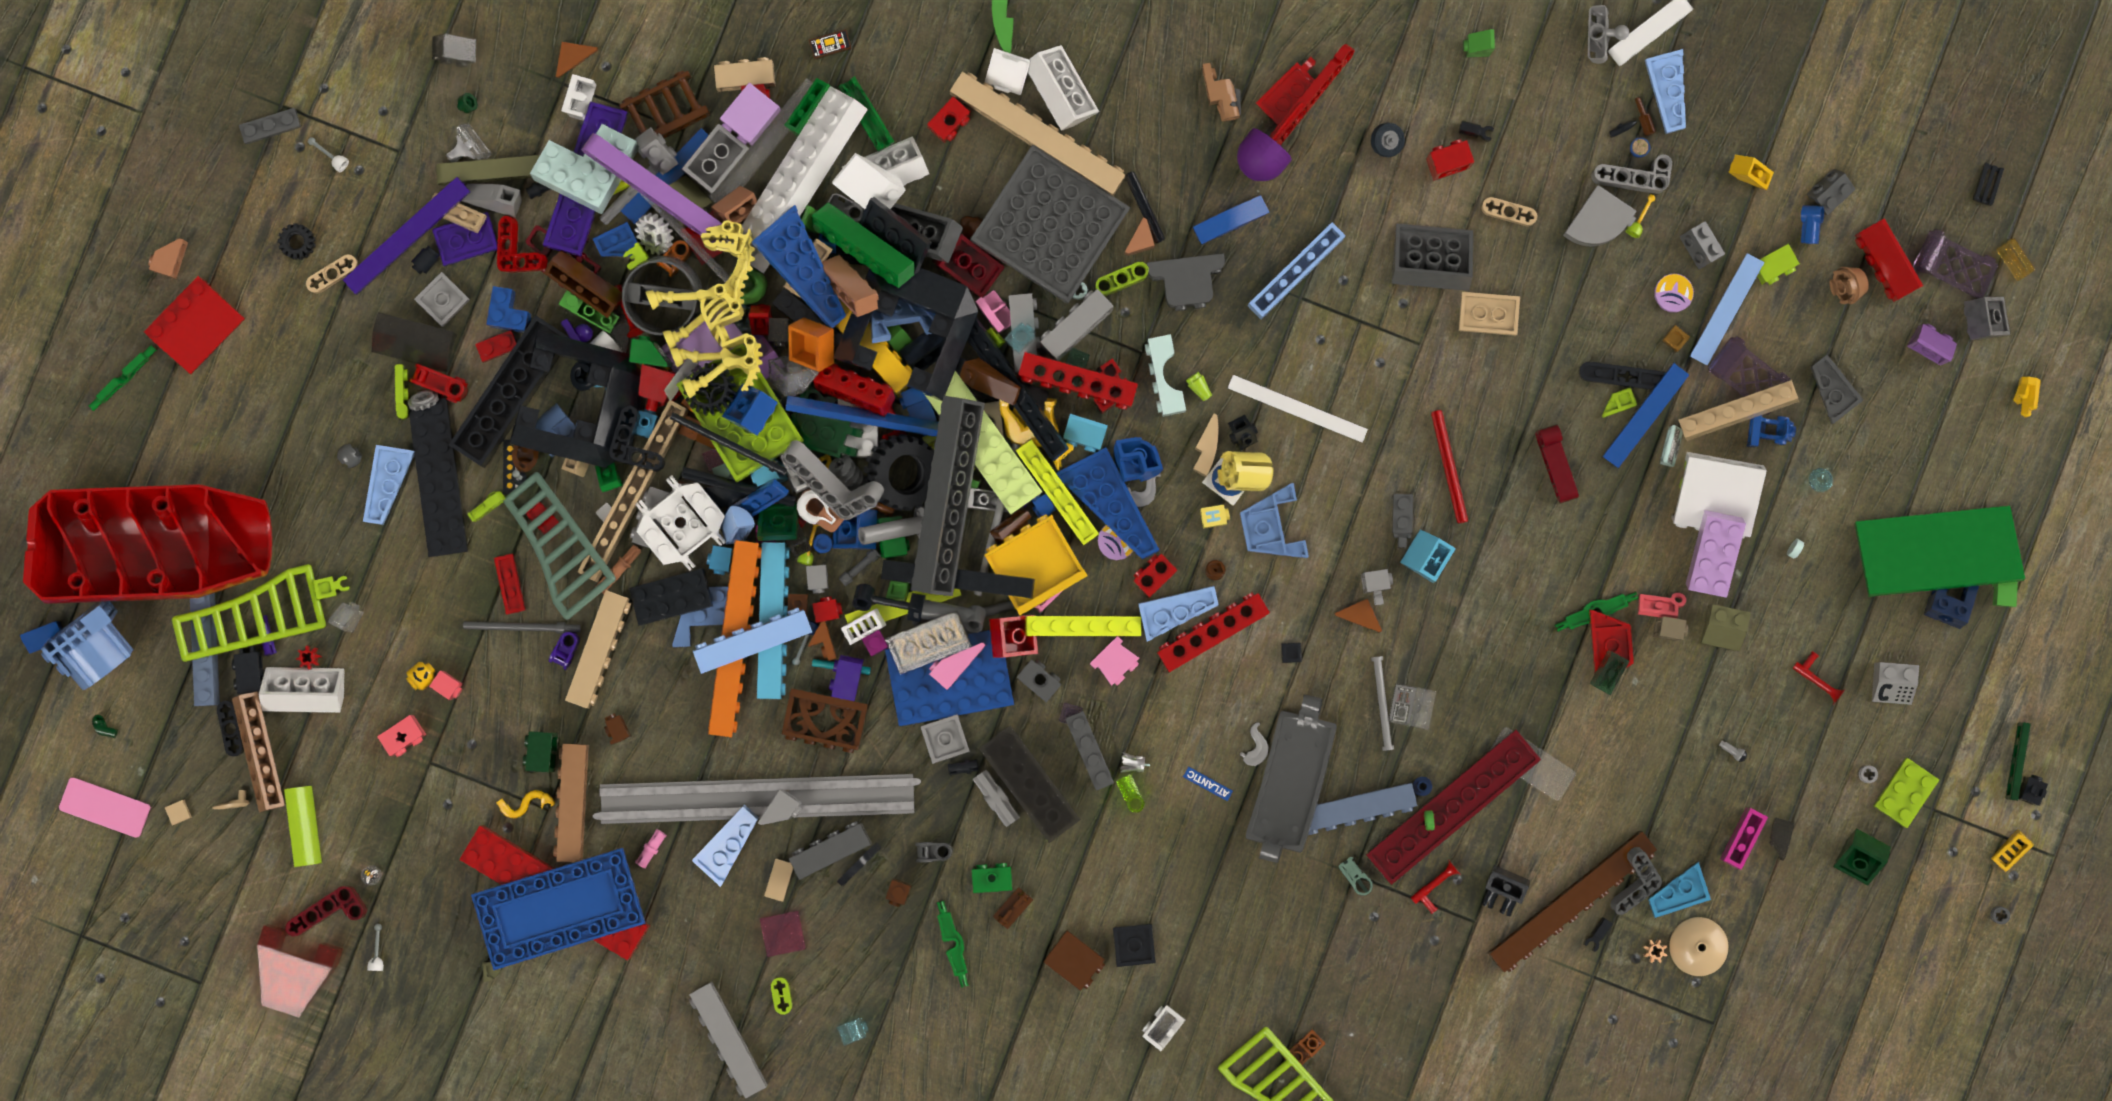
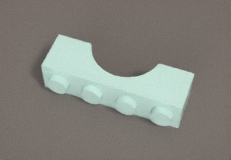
(1170, 400)

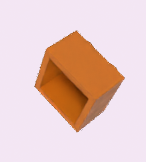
(811, 344)

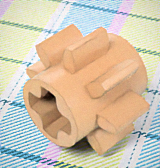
(1660, 952)

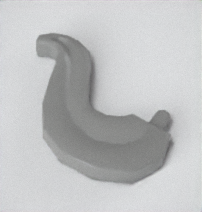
(1146, 497)
(1261, 750)

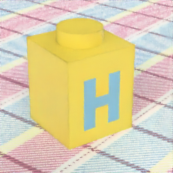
(1214, 516)

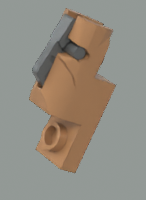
(1222, 93)

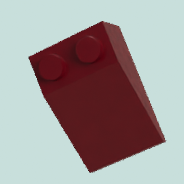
(971, 266)

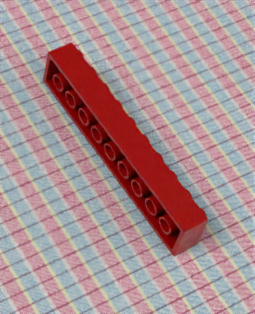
(508, 863)

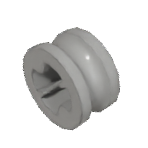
(1865, 779)

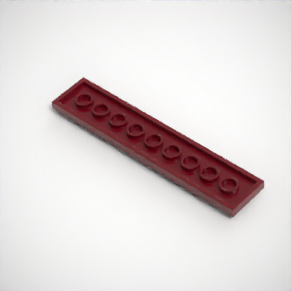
(1454, 806)

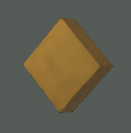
(1676, 338)

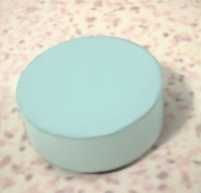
(1795, 548)

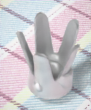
(1133, 763)

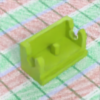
(638, 253)

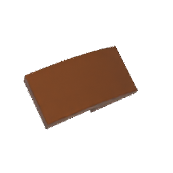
(1306, 1047)

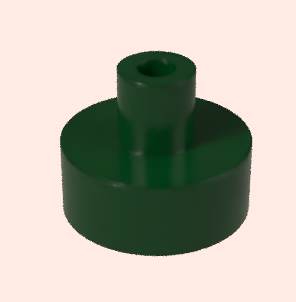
(467, 103)

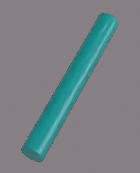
(830, 664)

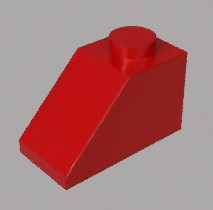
(759, 319)

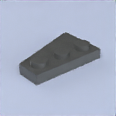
(1835, 389)

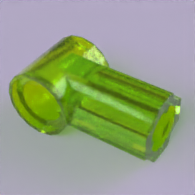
(1129, 792)

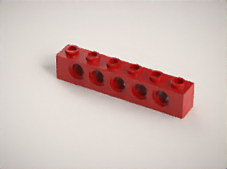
(1089, 377)
(1258, 611)

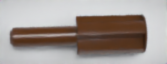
(1645, 119)

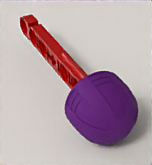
(1262, 155)

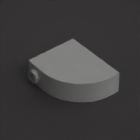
(1600, 219)

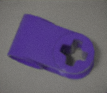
(564, 651)

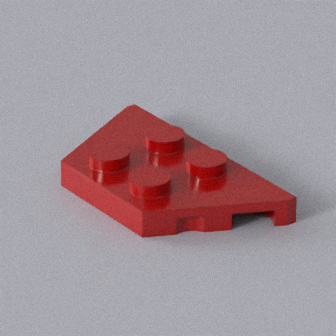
(1611, 635)

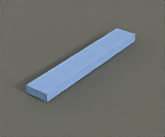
(1726, 309)

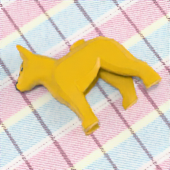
(1019, 432)

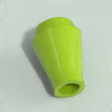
(1199, 386)

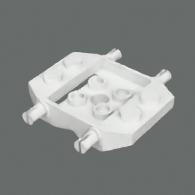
(686, 537)

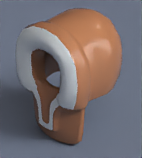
(816, 512)

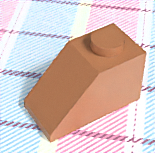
(168, 258)

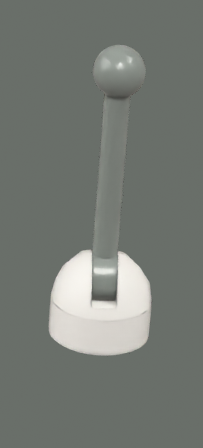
(338, 162)
(376, 963)

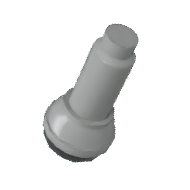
(1739, 754)

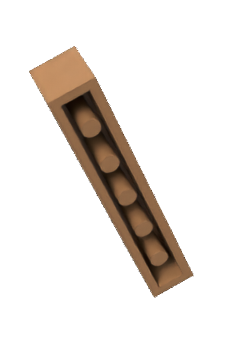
(572, 802)

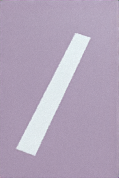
(1297, 408)

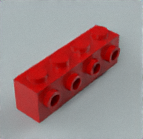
(855, 389)

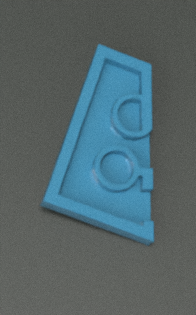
(1680, 893)

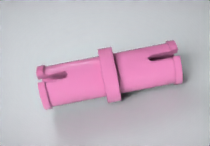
(650, 848)

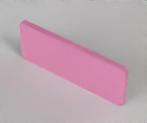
(104, 807)

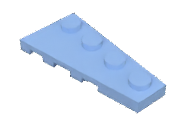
(1667, 83)
(385, 481)

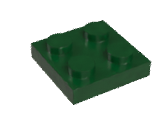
(778, 523)

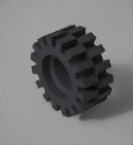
(290, 231)

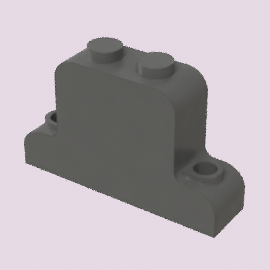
(1187, 279)

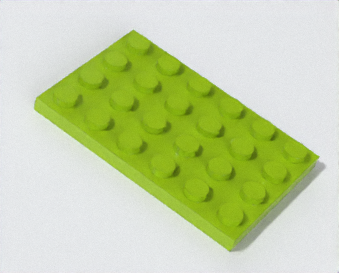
(770, 441)

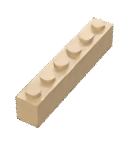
(1739, 410)
(597, 650)

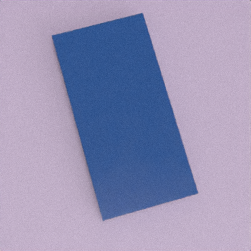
(558, 909)

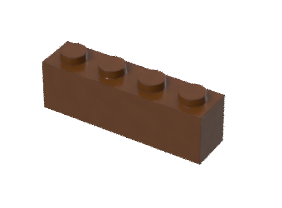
(584, 283)

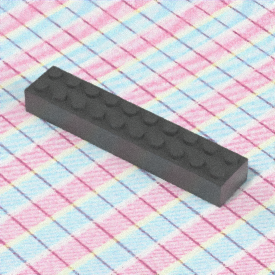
(947, 496)

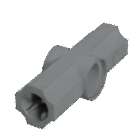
(996, 798)

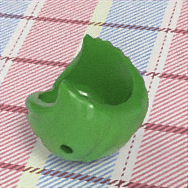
(754, 287)

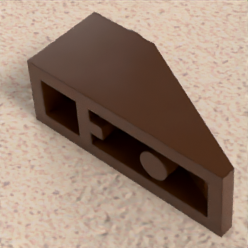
(989, 381)

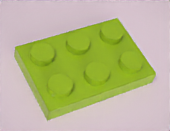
(1906, 792)

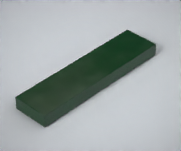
(2017, 761)

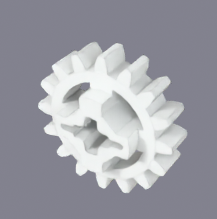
(654, 233)

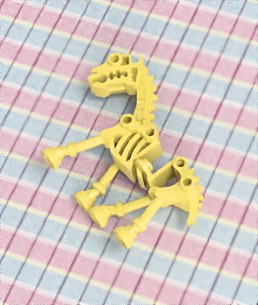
(719, 312)

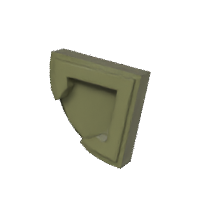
(488, 972)

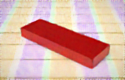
(509, 584)

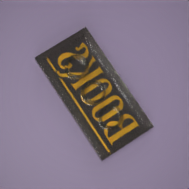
(928, 642)

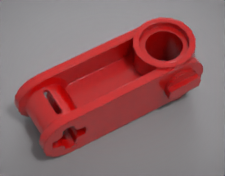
(439, 383)

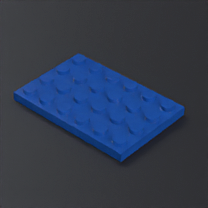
(979, 688)

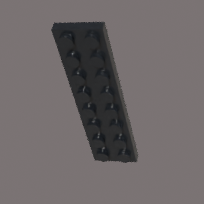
(438, 480)

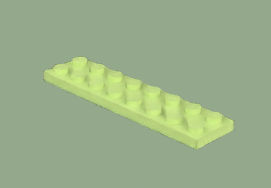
(995, 457)

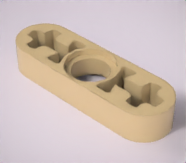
(1496, 203)
(322, 286)

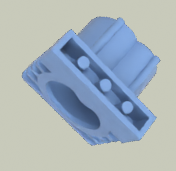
(88, 646)

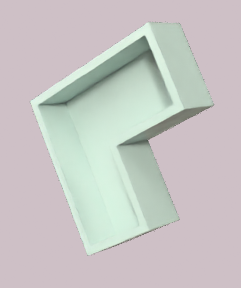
(581, 176)

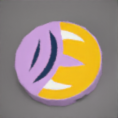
(1674, 293)
(1112, 545)

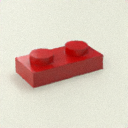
(496, 346)

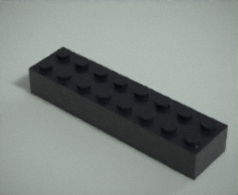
(499, 404)

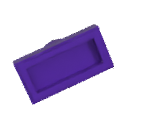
(581, 333)

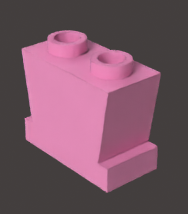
(1115, 661)

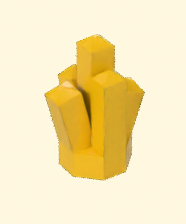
(2027, 394)

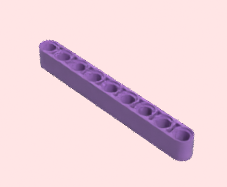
(649, 185)

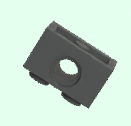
(1043, 691)

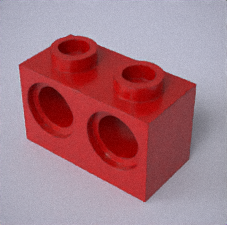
(1158, 579)

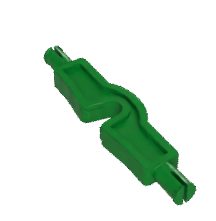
(128, 373)
(1605, 606)
(954, 954)

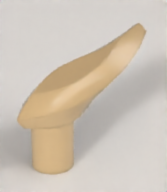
(241, 802)

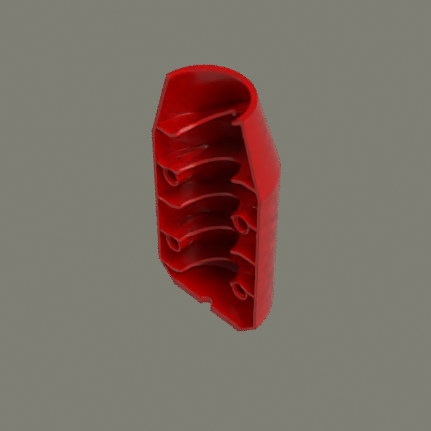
(144, 543)

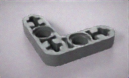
(1644, 880)

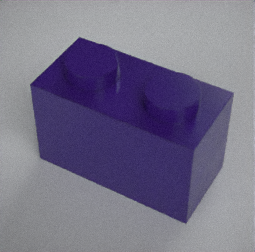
(847, 677)

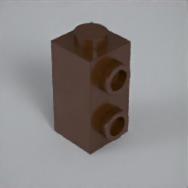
(898, 892)

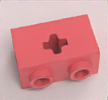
(391, 737)

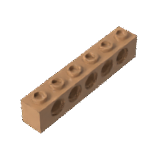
(258, 752)

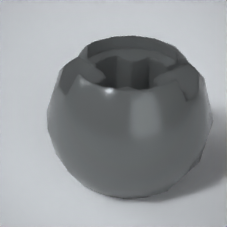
(349, 455)

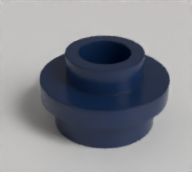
(1417, 790)

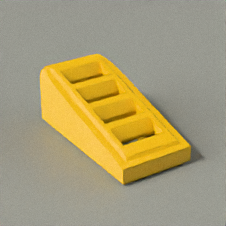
(2007, 846)

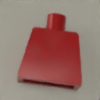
(652, 385)

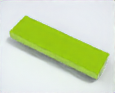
(303, 826)

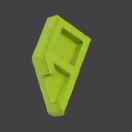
(1619, 402)

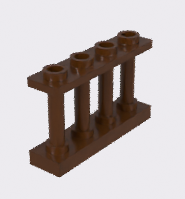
(680, 120)

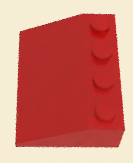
(194, 325)

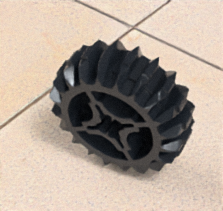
(713, 405)

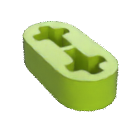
(777, 997)

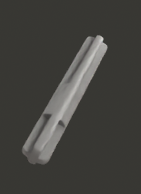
(621, 202)

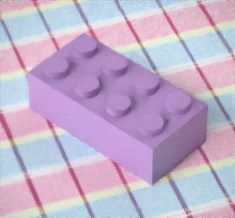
(1715, 553)

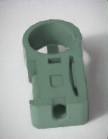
(1353, 874)

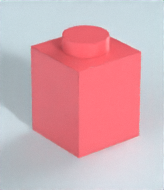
(446, 685)

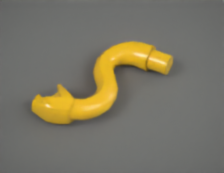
(510, 813)

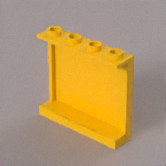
(1037, 554)

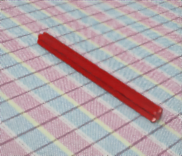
(1449, 466)

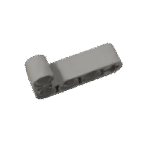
(1630, 175)

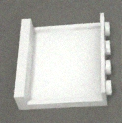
(1718, 487)

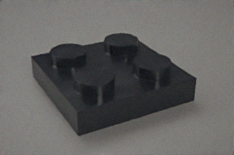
(1134, 945)

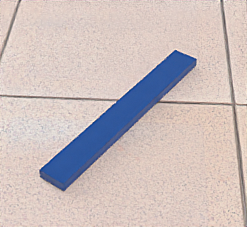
(861, 416)

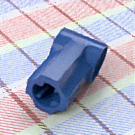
(1811, 218)

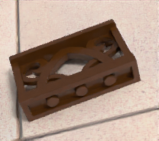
(805, 700)

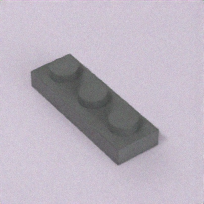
(270, 126)

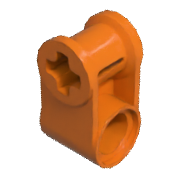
(673, 253)

